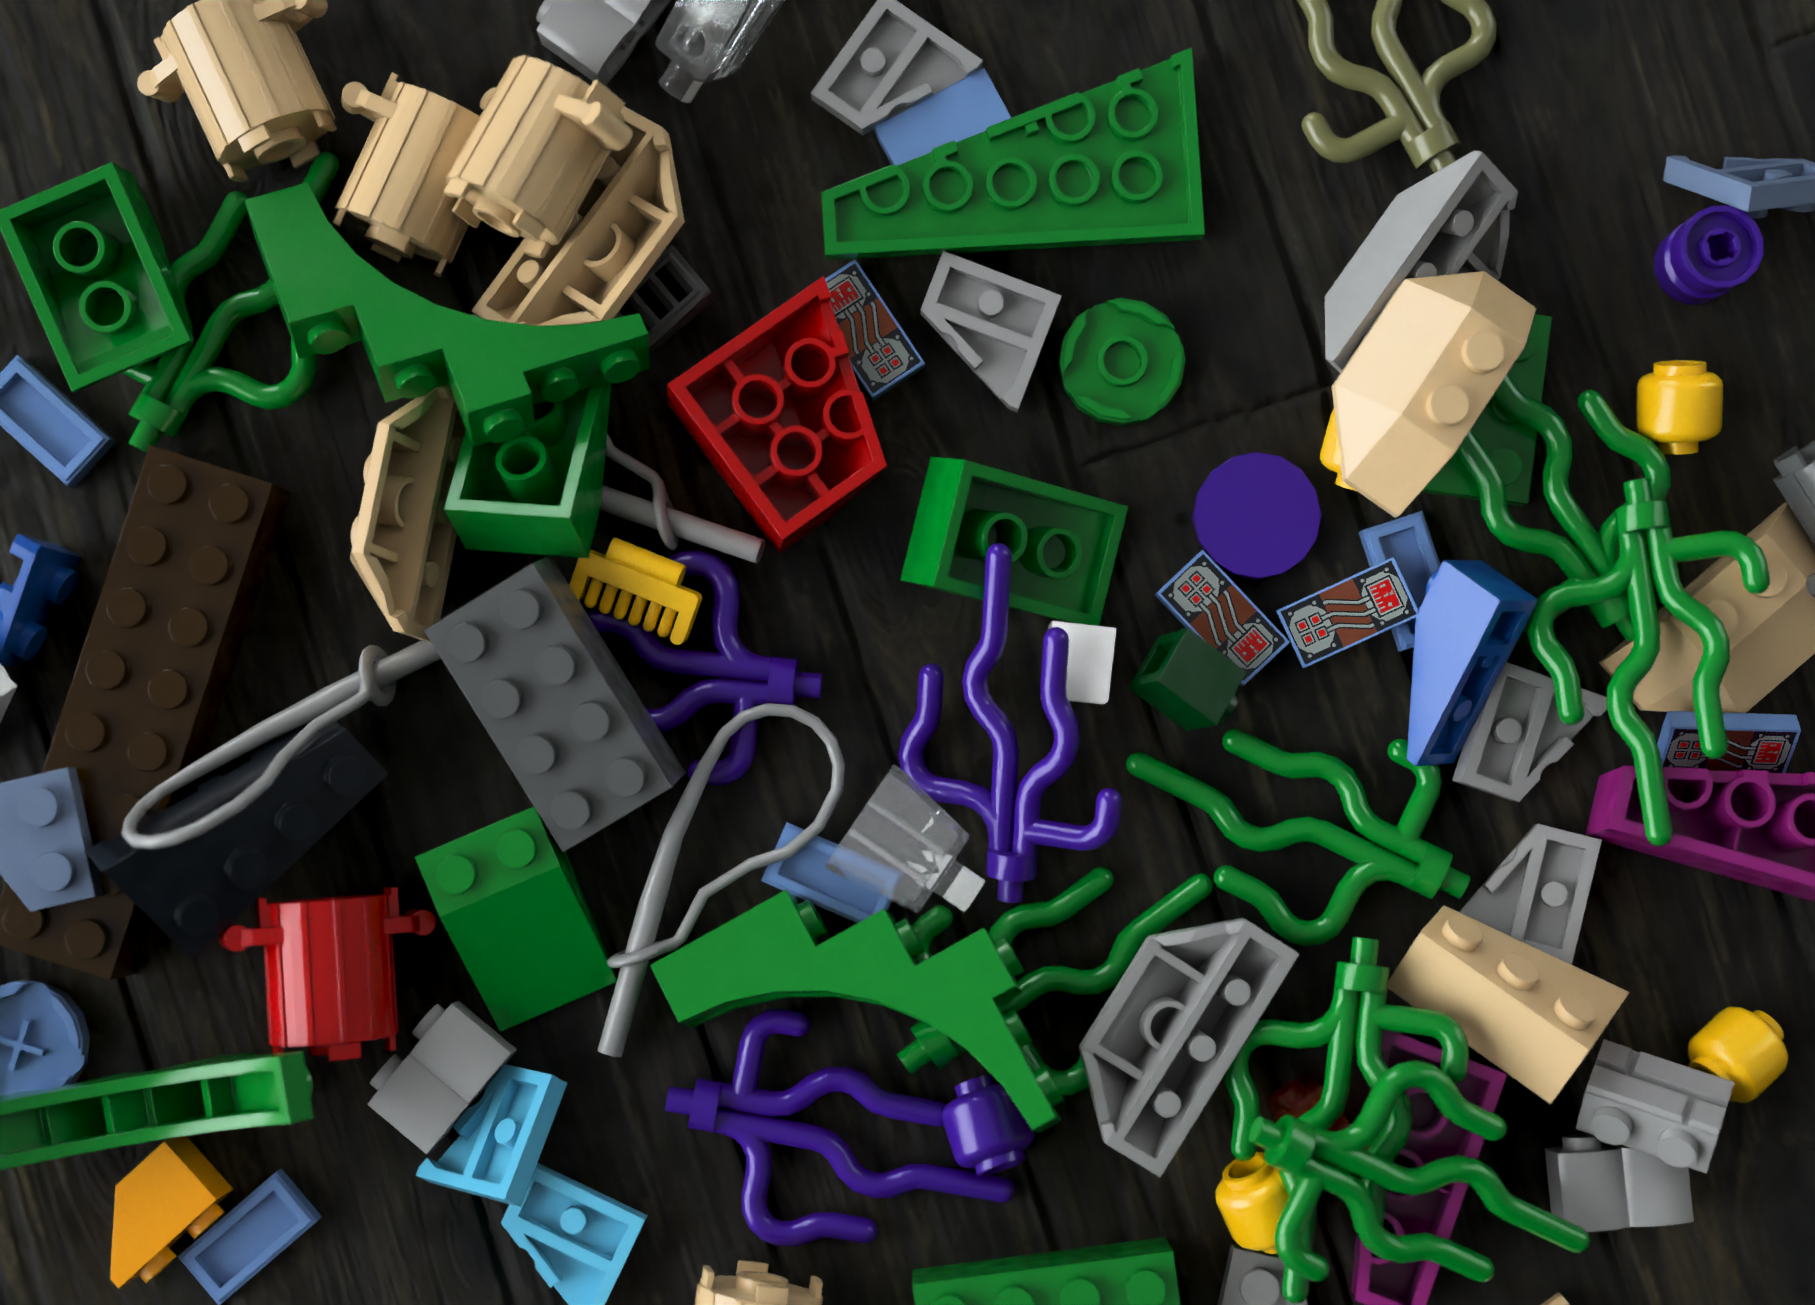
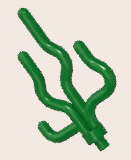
(189, 373)
(1594, 551)
(1647, 558)
(1389, 855)
(1352, 1021)
(941, 1049)
(1325, 1158)

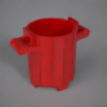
(330, 969)

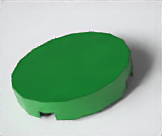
(1121, 362)

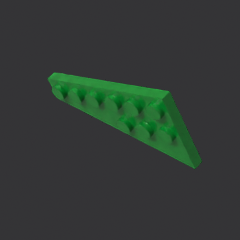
(1063, 175)

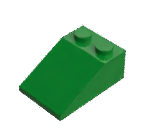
(97, 274)
(538, 488)
(1057, 539)
(517, 918)

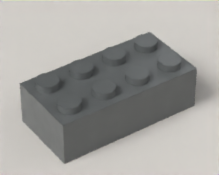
(556, 703)

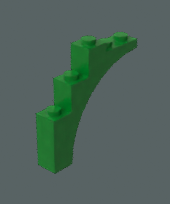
(416, 345)
(778, 955)
(154, 1106)

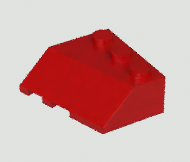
(783, 417)

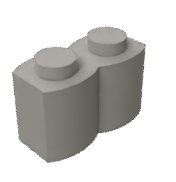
(596, 33)
(440, 1075)
(1614, 1186)

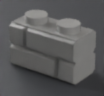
(1654, 1106)

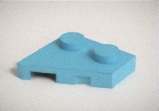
(500, 1137)
(574, 1235)

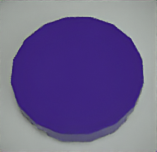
(1256, 515)

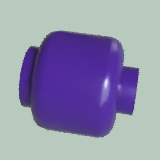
(986, 1127)

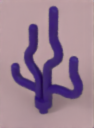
(740, 675)
(1009, 815)
(745, 1113)

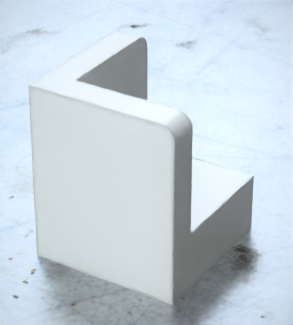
(1088, 661)

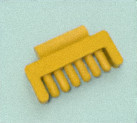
(647, 577)

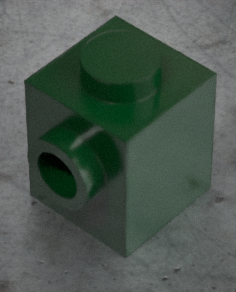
(1188, 680)

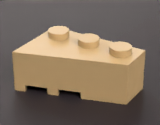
(1509, 998)

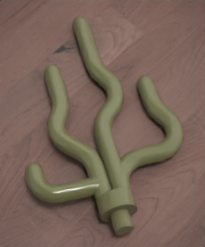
(1409, 101)

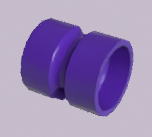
(1708, 255)

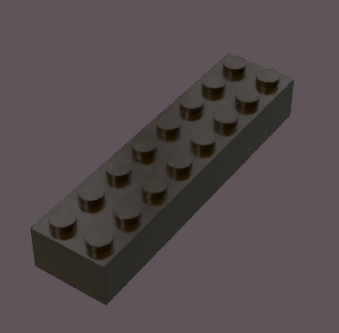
(151, 680)

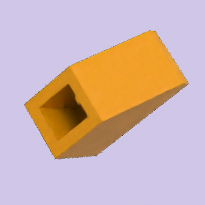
(158, 1203)

